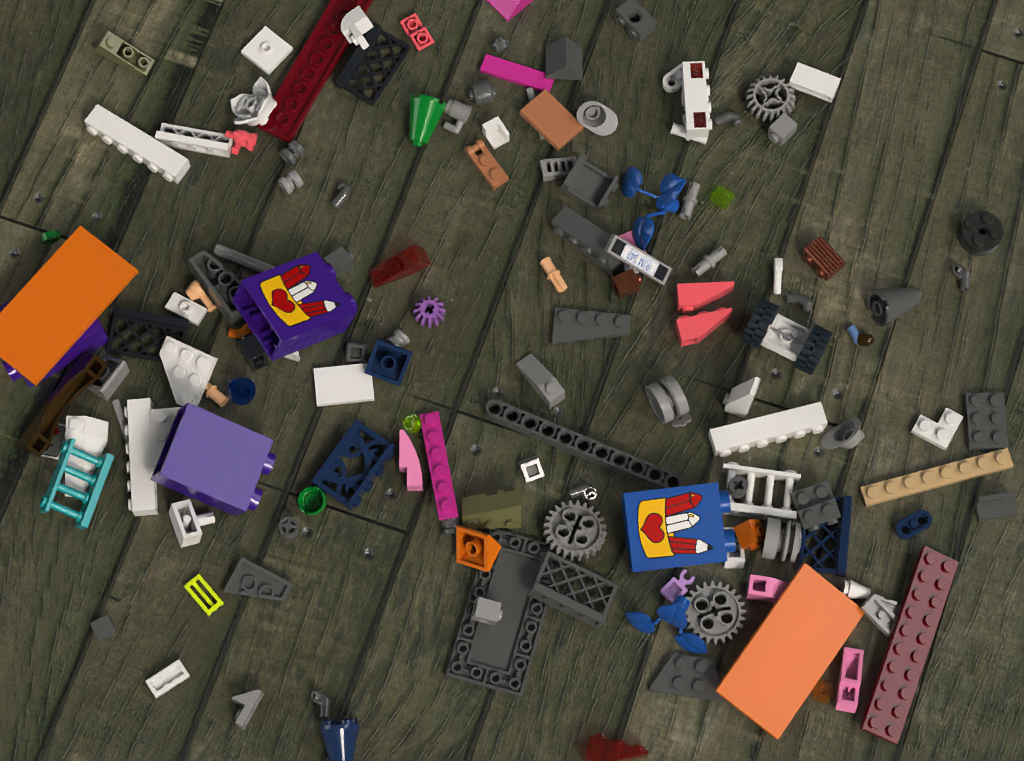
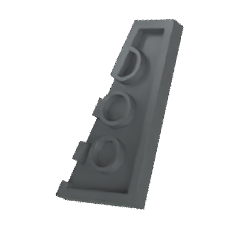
(579, 325)

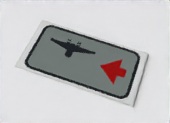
(53, 449)

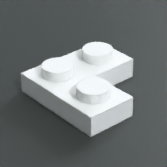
(938, 433)

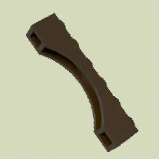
(41, 430)

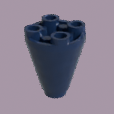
(340, 738)

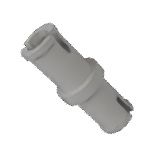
(689, 200)
(709, 261)

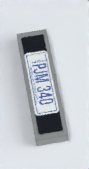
(637, 259)

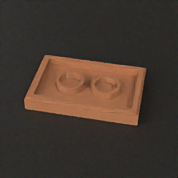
(551, 120)

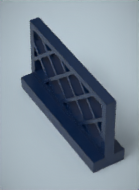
(842, 541)

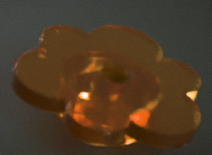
(826, 688)

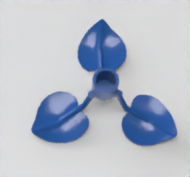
(670, 188)
(675, 615)

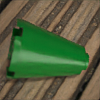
(424, 117)

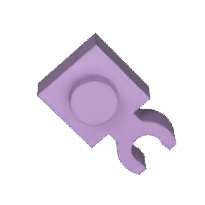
(676, 587)

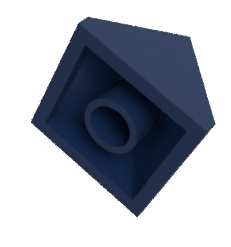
(388, 362)

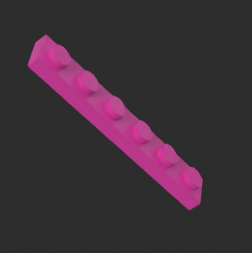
(438, 465)

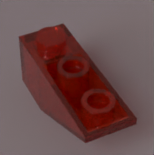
(400, 266)
(606, 750)

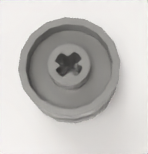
(667, 399)

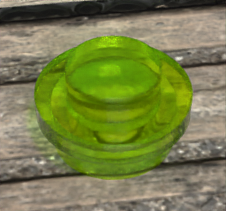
(412, 423)

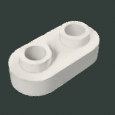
(675, 77)

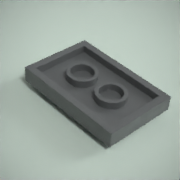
(986, 421)

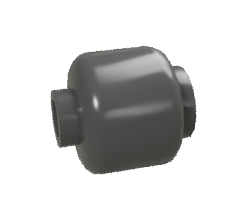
(482, 93)

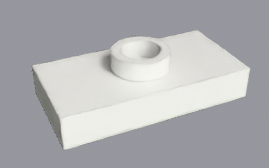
(186, 308)
(167, 678)

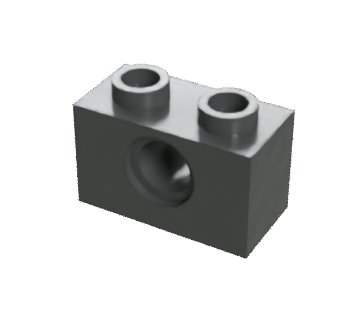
(633, 10)

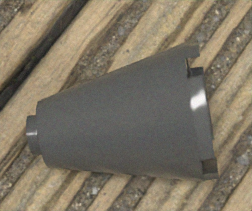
(892, 303)

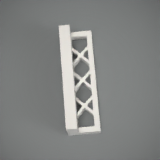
(194, 143)

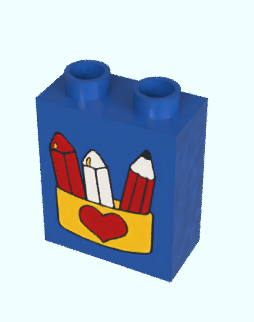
(676, 527)

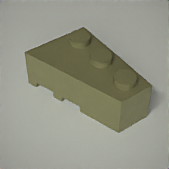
(492, 511)

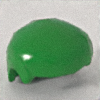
(312, 500)

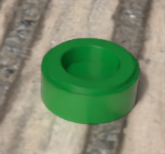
(51, 237)

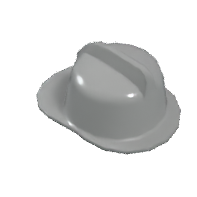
(597, 118)
(844, 435)

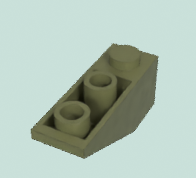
(123, 53)

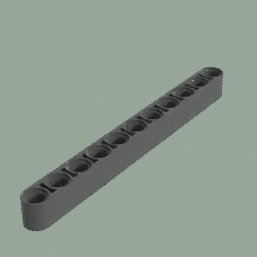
(575, 440)

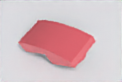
(416, 32)

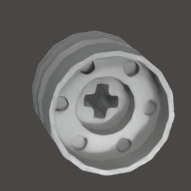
(781, 540)

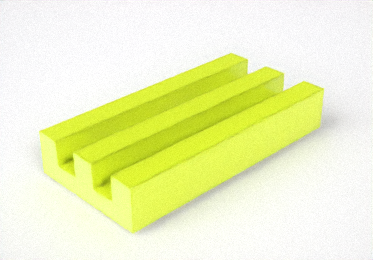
(213, 607)

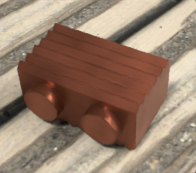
(823, 258)

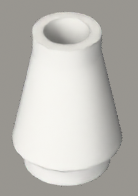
(854, 590)

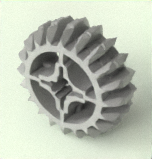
(760, 89)

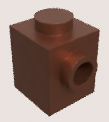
(626, 283)

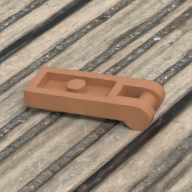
(486, 164)

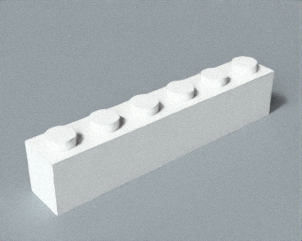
(137, 144)
(767, 429)
(140, 466)

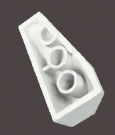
(741, 398)
(90, 437)

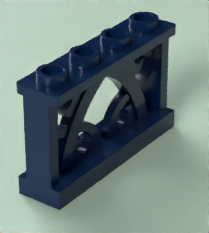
(350, 439)

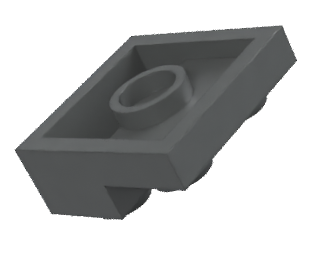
(816, 506)

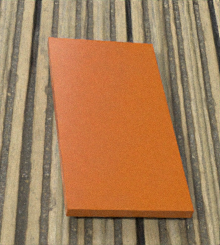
(61, 304)
(789, 651)

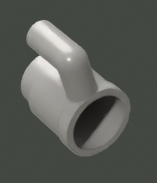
(459, 112)

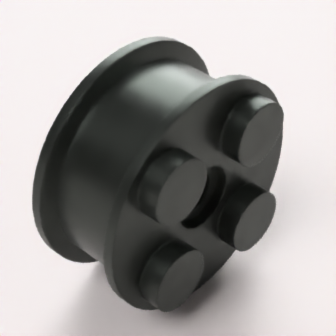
(981, 233)

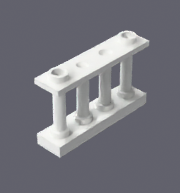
(747, 508)

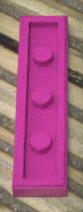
(516, 73)

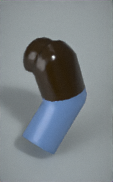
(860, 338)

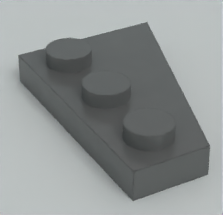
(257, 582)

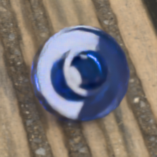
(241, 391)

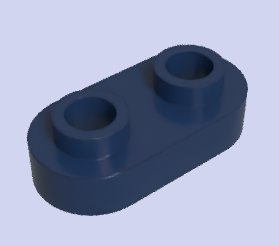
(912, 525)

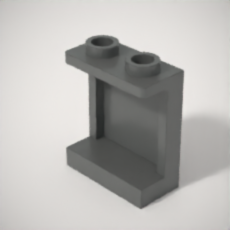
(589, 184)

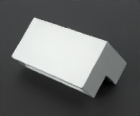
(814, 82)

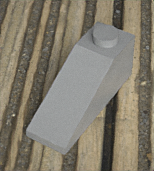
(541, 380)

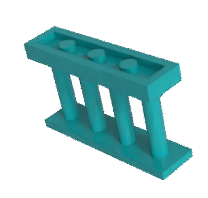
(88, 498)

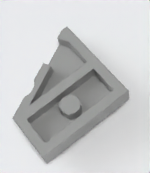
(881, 612)

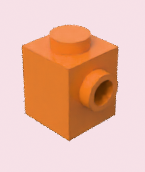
(750, 534)

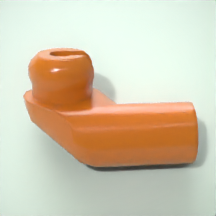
(239, 333)

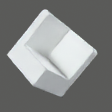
(495, 132)

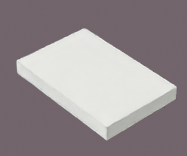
(343, 385)

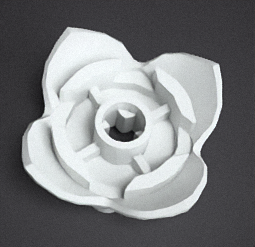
(256, 107)

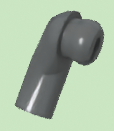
(342, 196)
(963, 275)
(802, 299)
(323, 701)

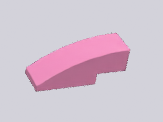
(409, 463)
(849, 680)

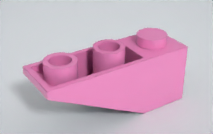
(765, 588)

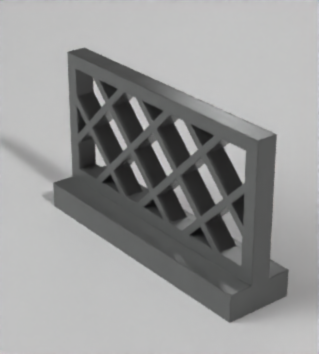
(564, 602)

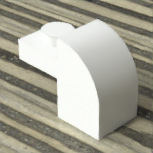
(355, 25)

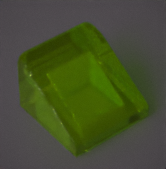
(722, 197)

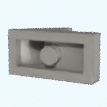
(250, 702)

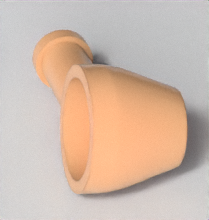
(195, 292)

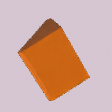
(475, 548)

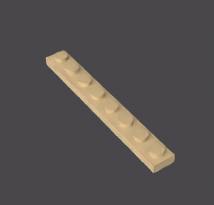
(936, 477)

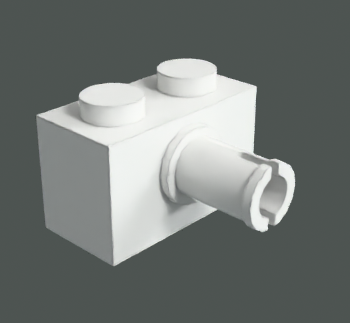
(187, 523)

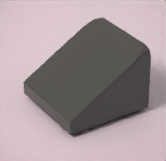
(356, 351)

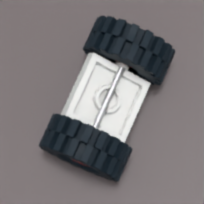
(786, 336)

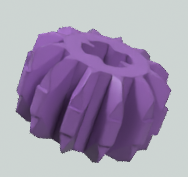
(431, 305)

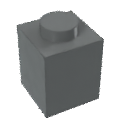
(340, 260)

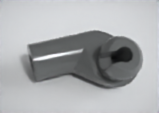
(728, 116)
(583, 490)

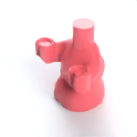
(243, 139)

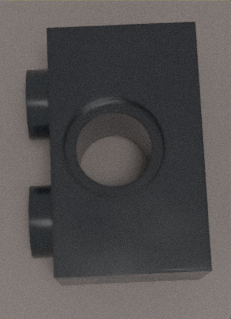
(253, 352)

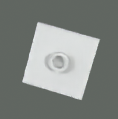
(266, 50)

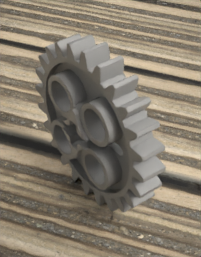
(557, 523)
(720, 629)

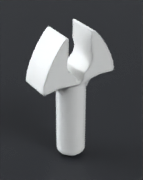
(777, 269)

